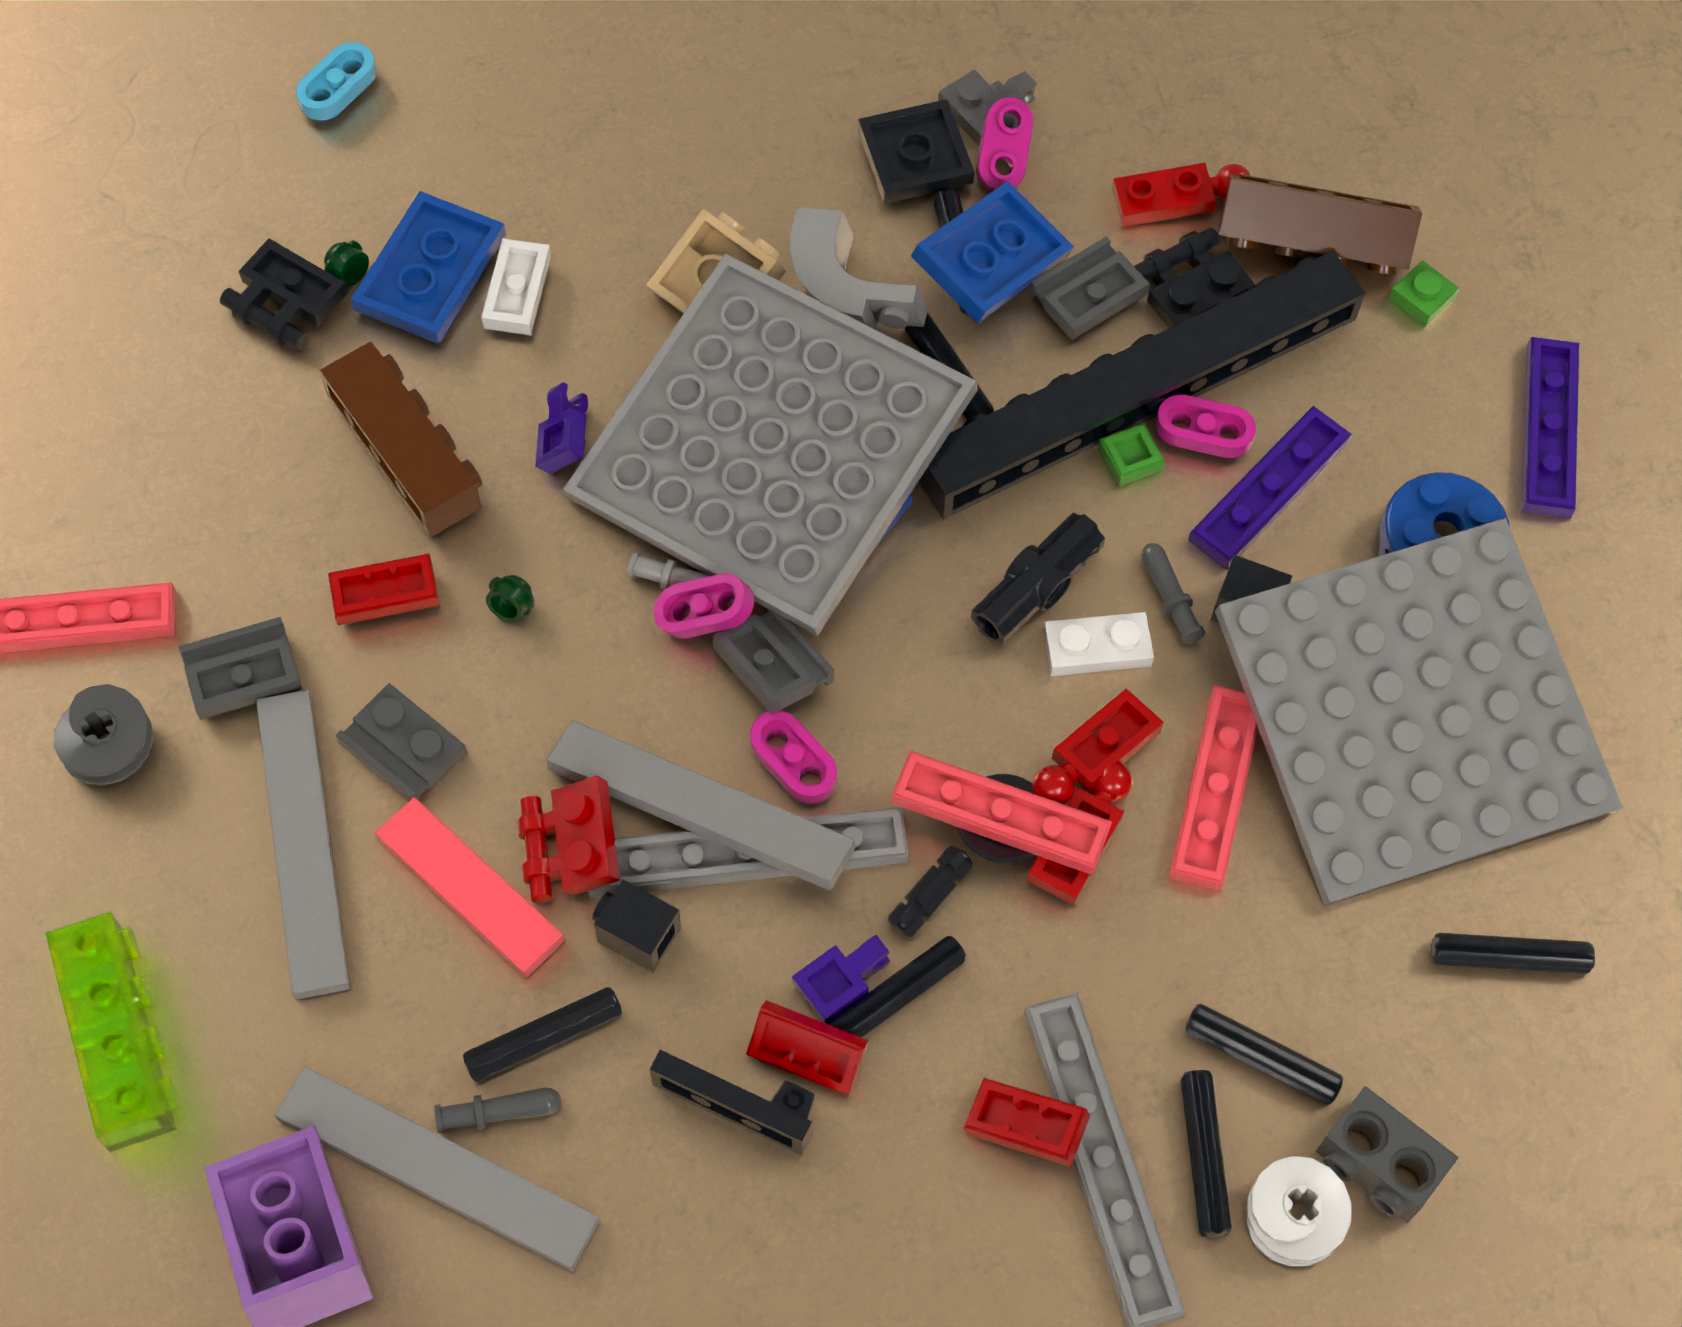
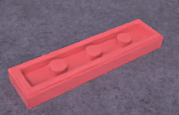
(87, 617)
(1215, 790)
(1001, 812)
(470, 887)

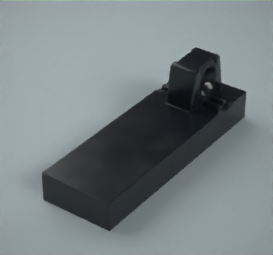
(780, 1120)

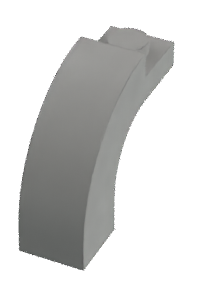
(820, 255)

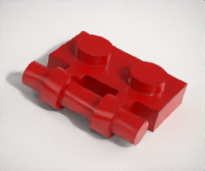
(583, 838)

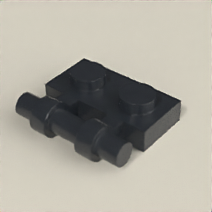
(291, 282)
(1198, 287)

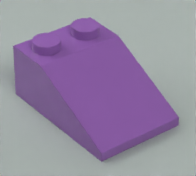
(287, 1233)

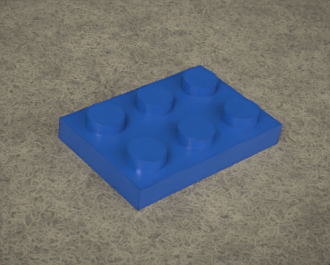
(992, 251)
(428, 267)

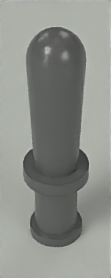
(1176, 602)
(508, 1107)

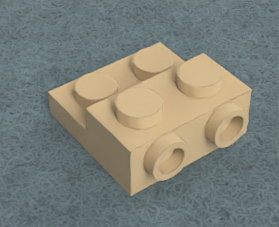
(700, 252)

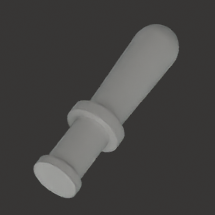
(664, 573)

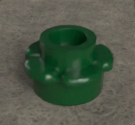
(346, 262)
(510, 598)

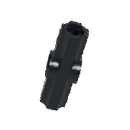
(1037, 578)

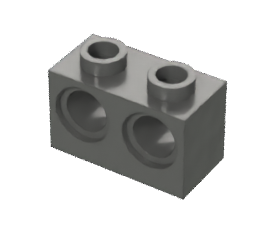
(1394, 1143)

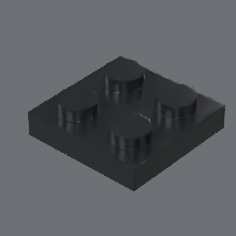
(915, 151)

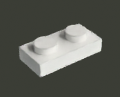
(516, 286)
(1098, 644)

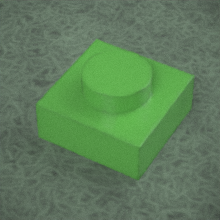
(1423, 293)

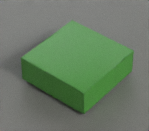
(1131, 455)

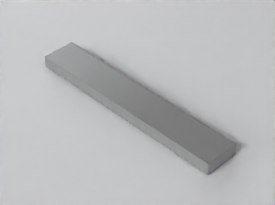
(703, 805)
(302, 846)
(692, 860)
(1106, 1166)
(439, 1169)

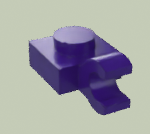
(563, 433)
(836, 981)

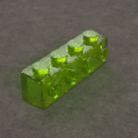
(111, 1031)

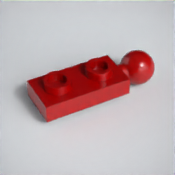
(1170, 193)
(1103, 740)
(1110, 788)

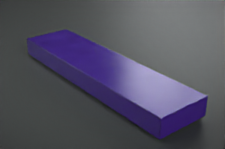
(1550, 428)
(1269, 487)

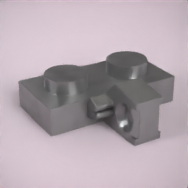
(973, 96)

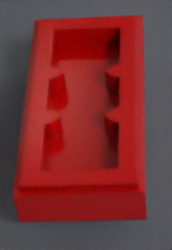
(383, 589)
(807, 1047)
(1027, 1122)

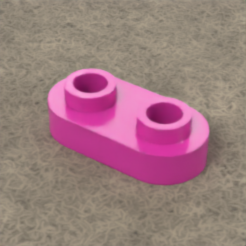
(1004, 143)
(1205, 424)
(707, 604)
(795, 759)

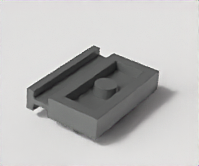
(1089, 288)
(773, 660)
(239, 668)
(401, 743)

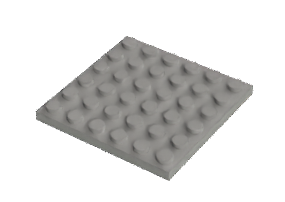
(771, 441)
(1416, 710)

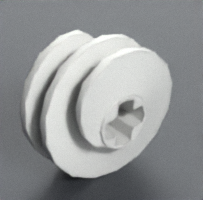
(1318, 1231)

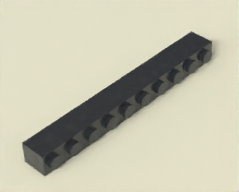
(1131, 385)

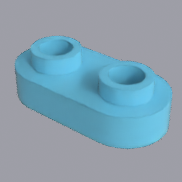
(333, 83)

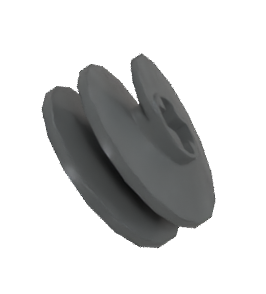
(101, 712)

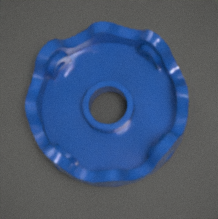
(1434, 499)

